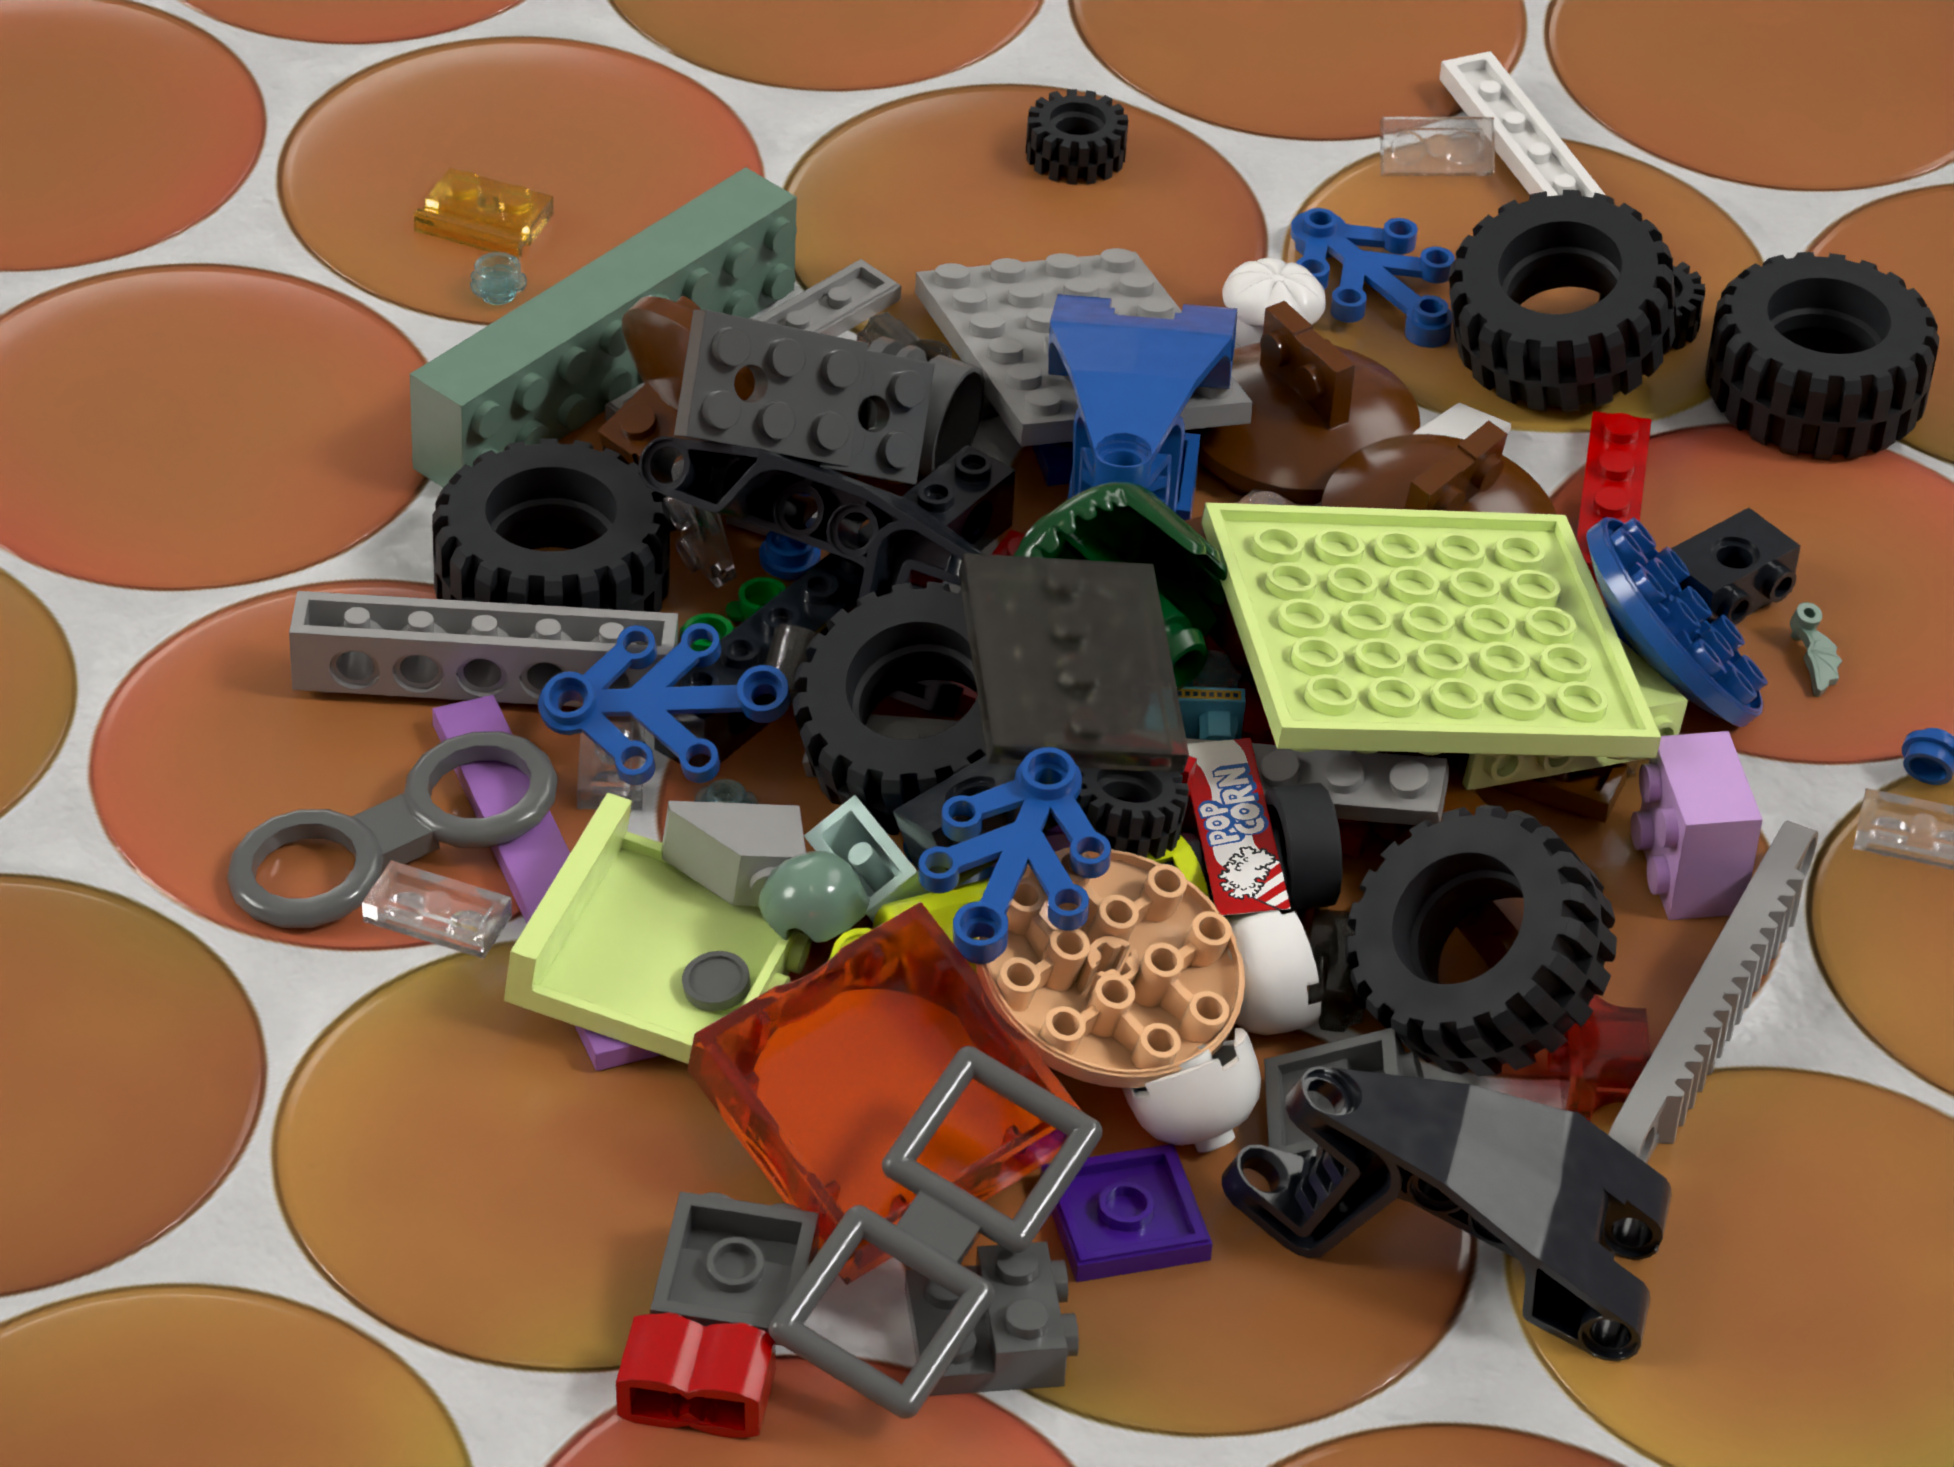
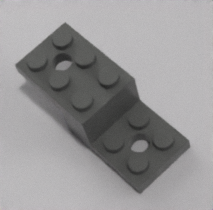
(804, 396)

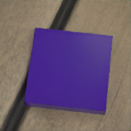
(1130, 1215)

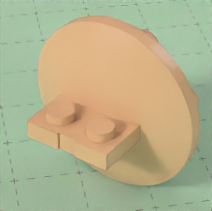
(1130, 985)

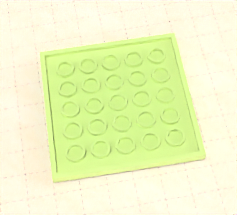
(1427, 632)

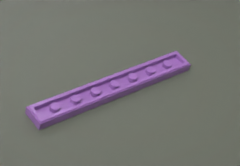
(531, 859)

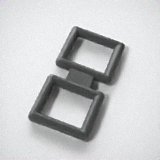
(935, 1232)

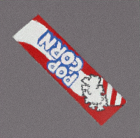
(1236, 829)

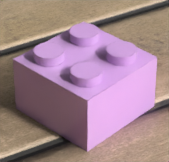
(1697, 825)

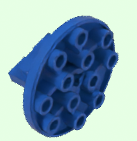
(1670, 624)

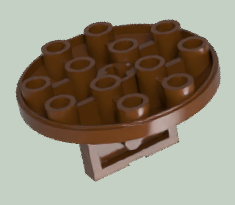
(658, 343)
(1308, 411)
(1437, 475)

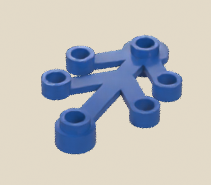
(1325, 235)
(654, 699)
(1016, 847)

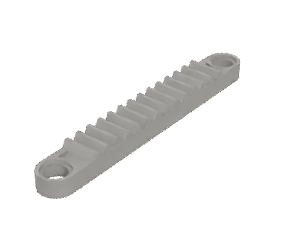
(1717, 996)

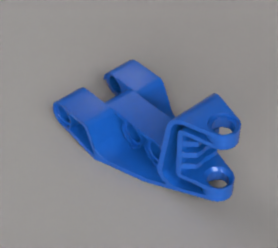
(1134, 384)

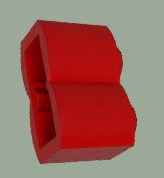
(696, 1375)

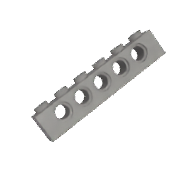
(456, 645)

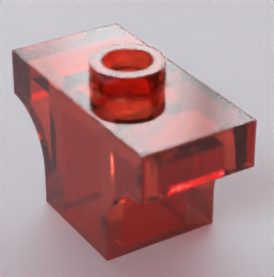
(1601, 1057)

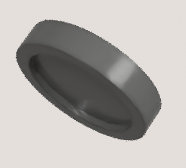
(716, 981)

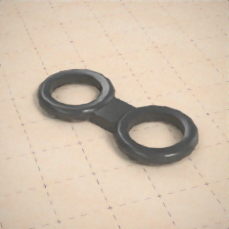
(392, 830)

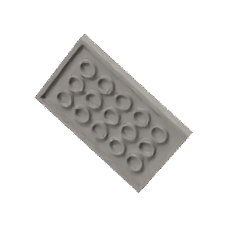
(1001, 324)

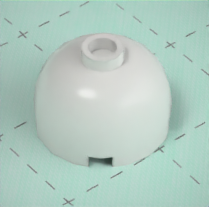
(1276, 972)
(1201, 1099)

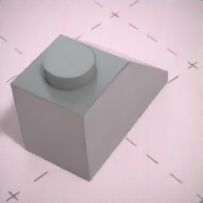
(731, 844)

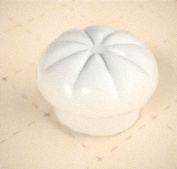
(1266, 283)

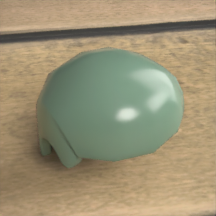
(814, 895)

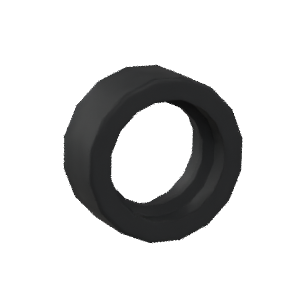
(1307, 844)

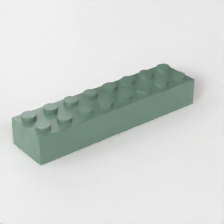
(565, 349)

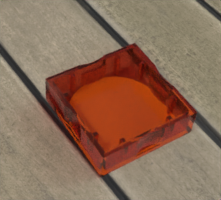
(843, 1058)

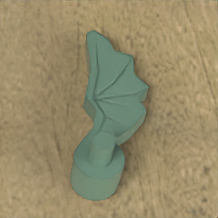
(1821, 651)

